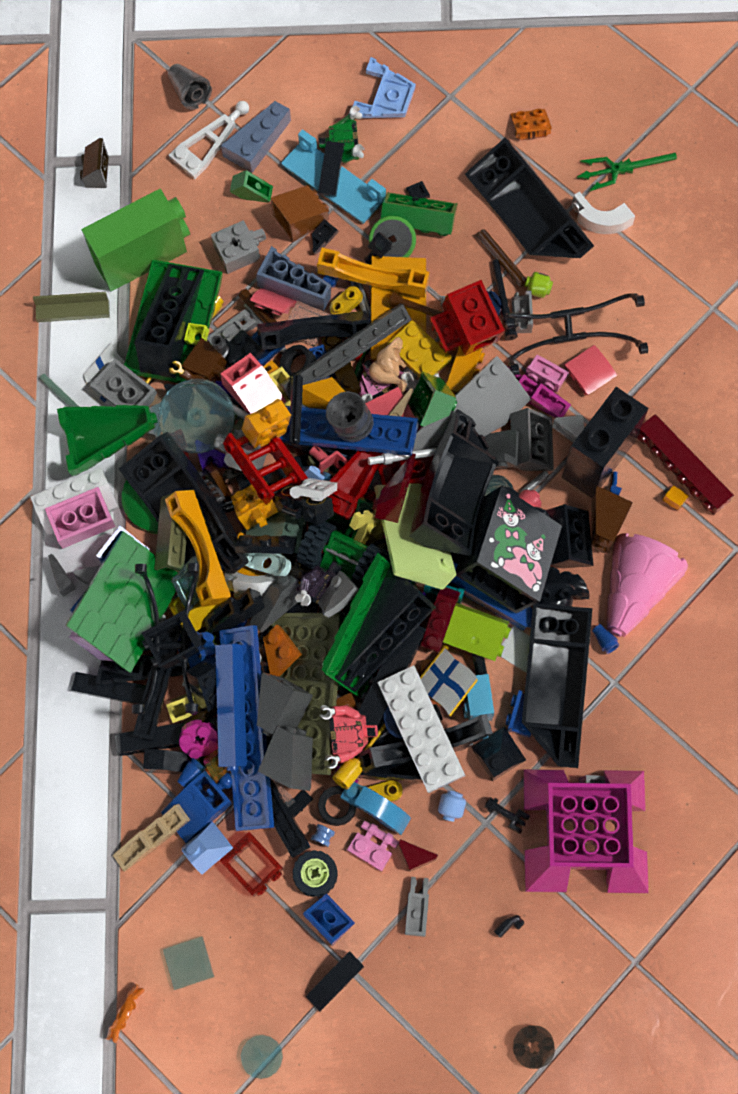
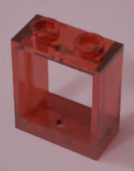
(237, 850)

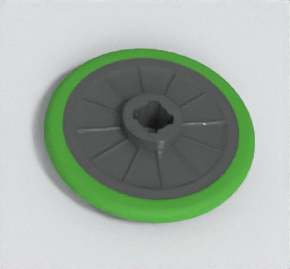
(402, 231)

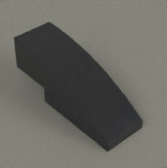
(234, 611)
(335, 981)

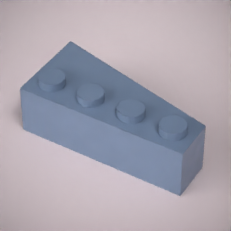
(257, 137)

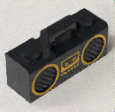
(310, 510)

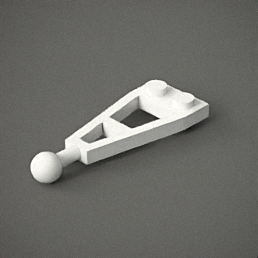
(191, 163)

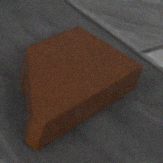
(213, 472)

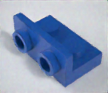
(515, 719)

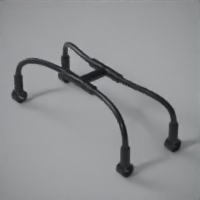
(570, 336)
(191, 707)

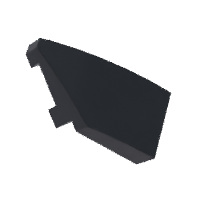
(323, 235)

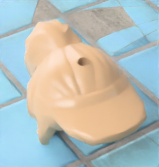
(386, 367)

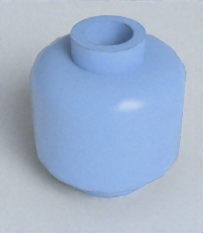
(452, 805)

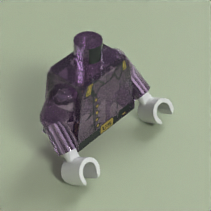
(316, 583)

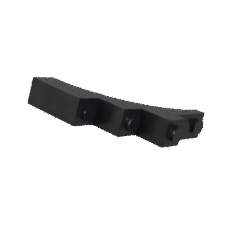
(398, 755)

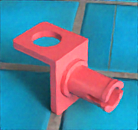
(325, 460)

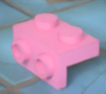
(546, 373)

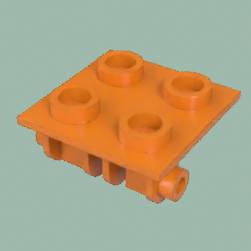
(531, 121)

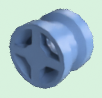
(322, 835)

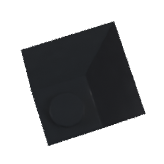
(498, 753)

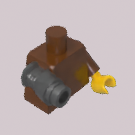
(204, 360)

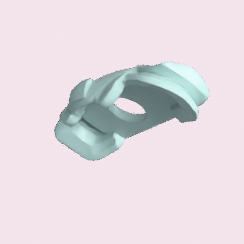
(279, 567)

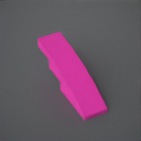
(543, 397)

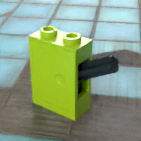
(477, 634)

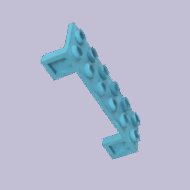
(352, 194)

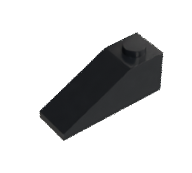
(166, 761)

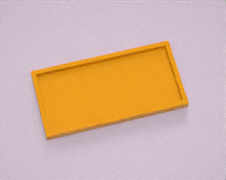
(380, 297)

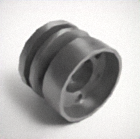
(349, 416)

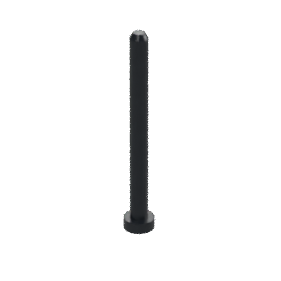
(510, 333)

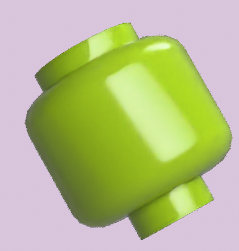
(539, 284)

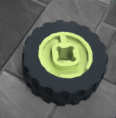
(315, 873)

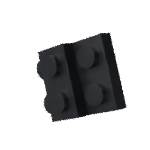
(240, 347)

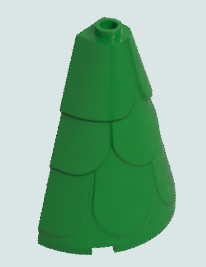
(101, 432)

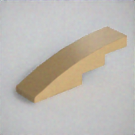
(151, 837)

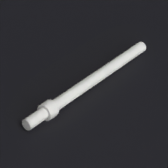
(388, 458)

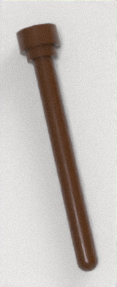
(396, 299)

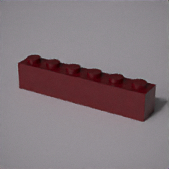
(684, 464)

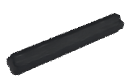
(295, 409)

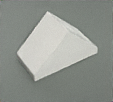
(569, 426)

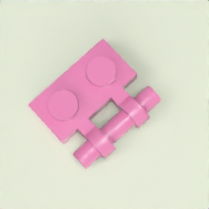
(368, 850)

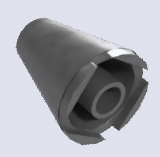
(189, 86)

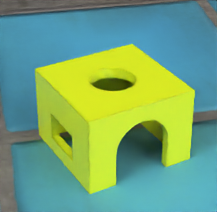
(193, 330)

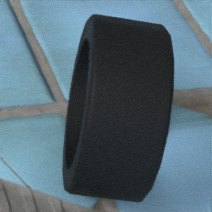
(293, 352)
(322, 809)

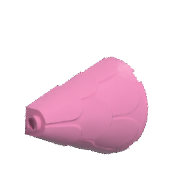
(639, 579)

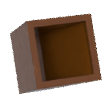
(607, 518)

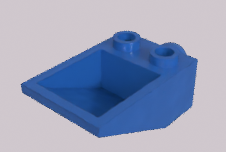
(200, 804)

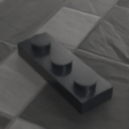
(266, 544)

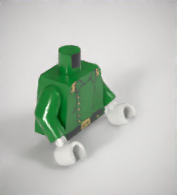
(346, 132)

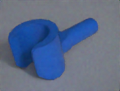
(615, 489)

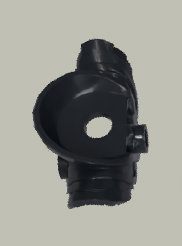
(562, 587)

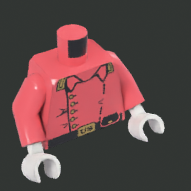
(347, 732)

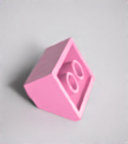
(80, 517)

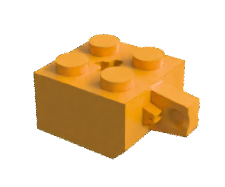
(266, 423)
(251, 508)

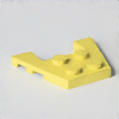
(369, 527)

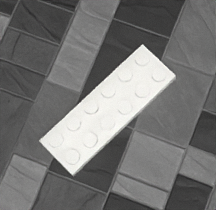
(421, 729)

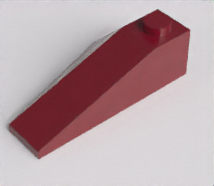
(392, 496)

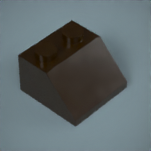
(95, 165)

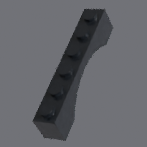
(281, 333)

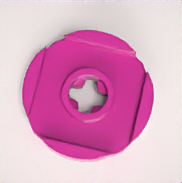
(202, 748)

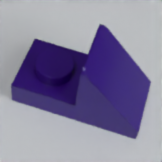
(213, 456)

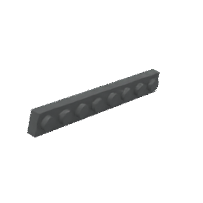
(351, 347)

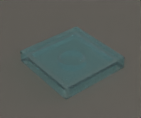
(188, 963)

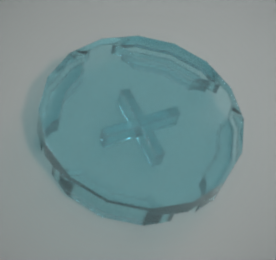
(261, 1056)

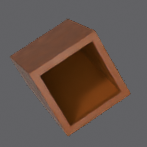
(299, 211)

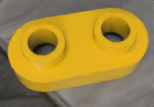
(346, 302)
(383, 790)

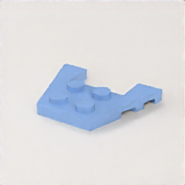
(392, 95)

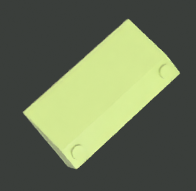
(410, 558)

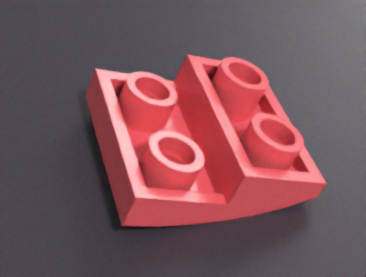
(278, 303)
(590, 370)

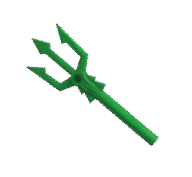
(621, 167)

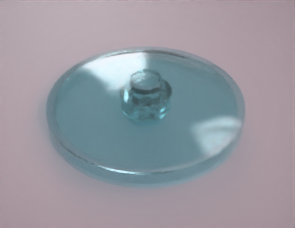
(196, 414)

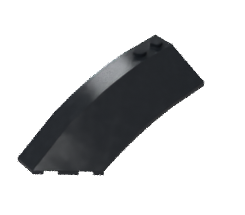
(527, 204)
(166, 469)
(454, 489)
(557, 679)

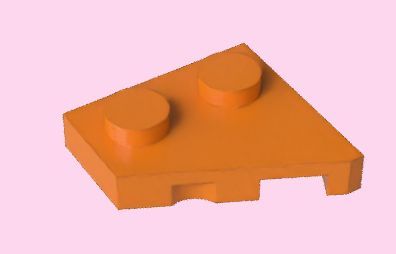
(280, 651)

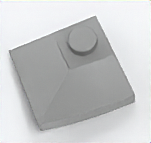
(338, 594)

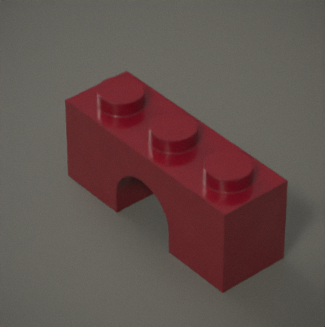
(440, 618)

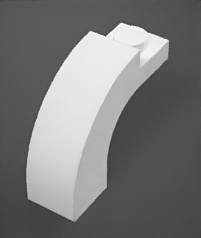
(602, 221)
(240, 583)

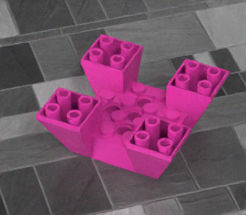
(613, 801)

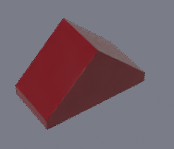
(416, 856)

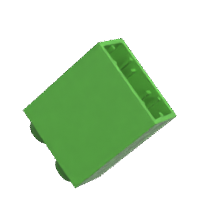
(134, 235)

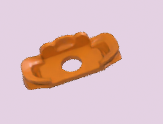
(124, 1013)

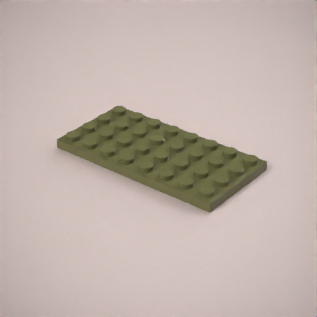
(313, 637)

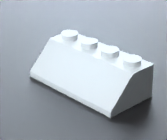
(70, 489)

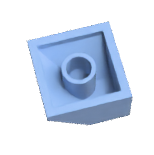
(206, 848)

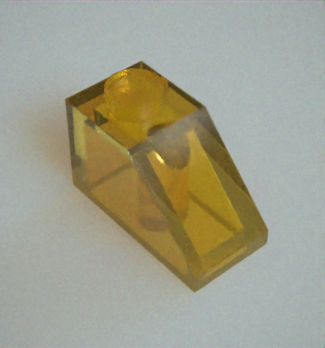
(212, 764)

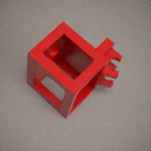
(467, 320)

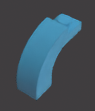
(377, 806)

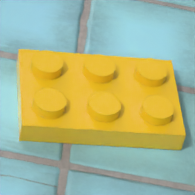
(421, 351)

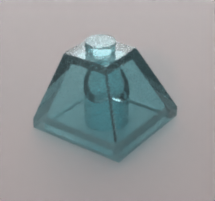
(182, 584)

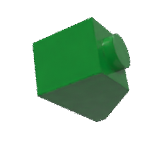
(251, 187)

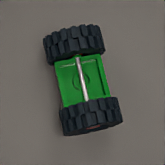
(324, 545)

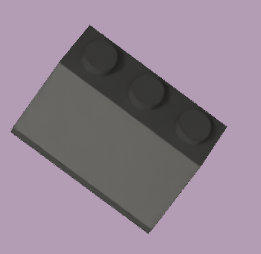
(534, 440)

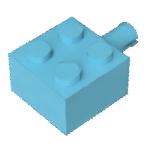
(479, 700)

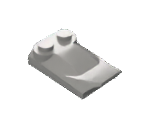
(122, 386)

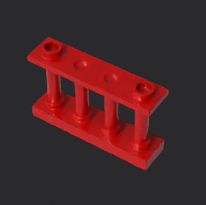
(280, 453)

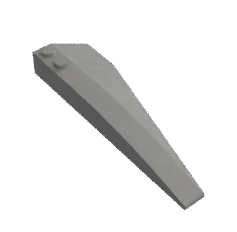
(485, 398)

